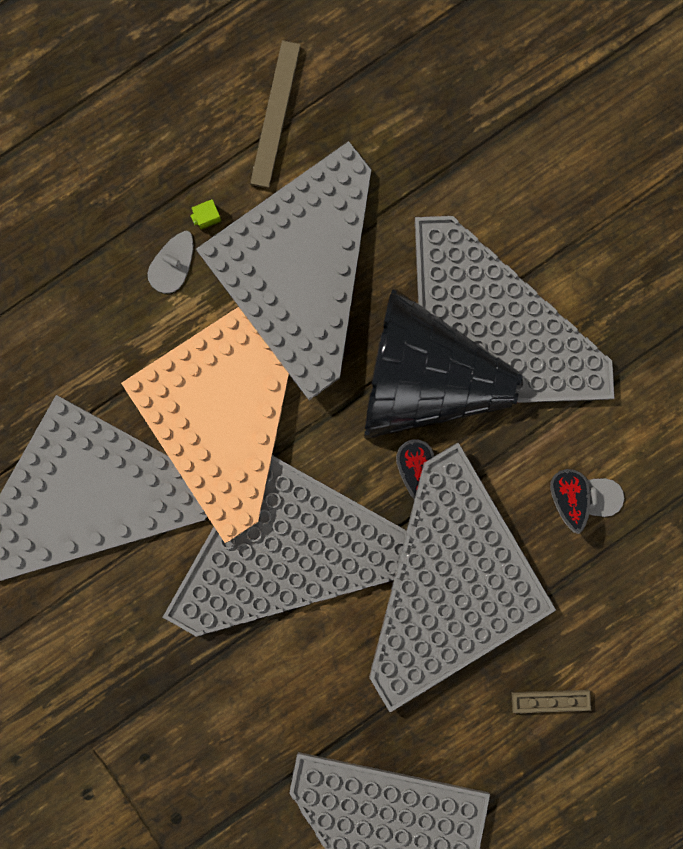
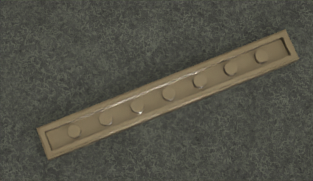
(275, 114)

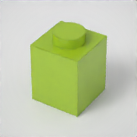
(205, 214)

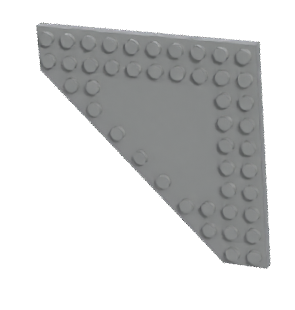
(296, 266)
(506, 316)
(85, 492)
(299, 553)
(455, 584)
(385, 809)

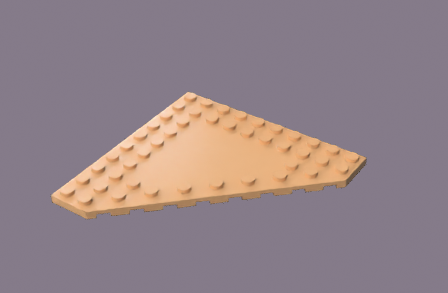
(217, 416)

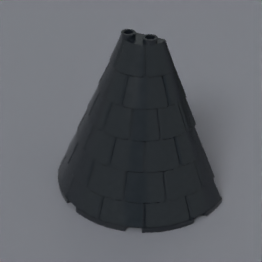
(432, 373)

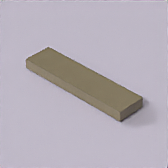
(551, 701)

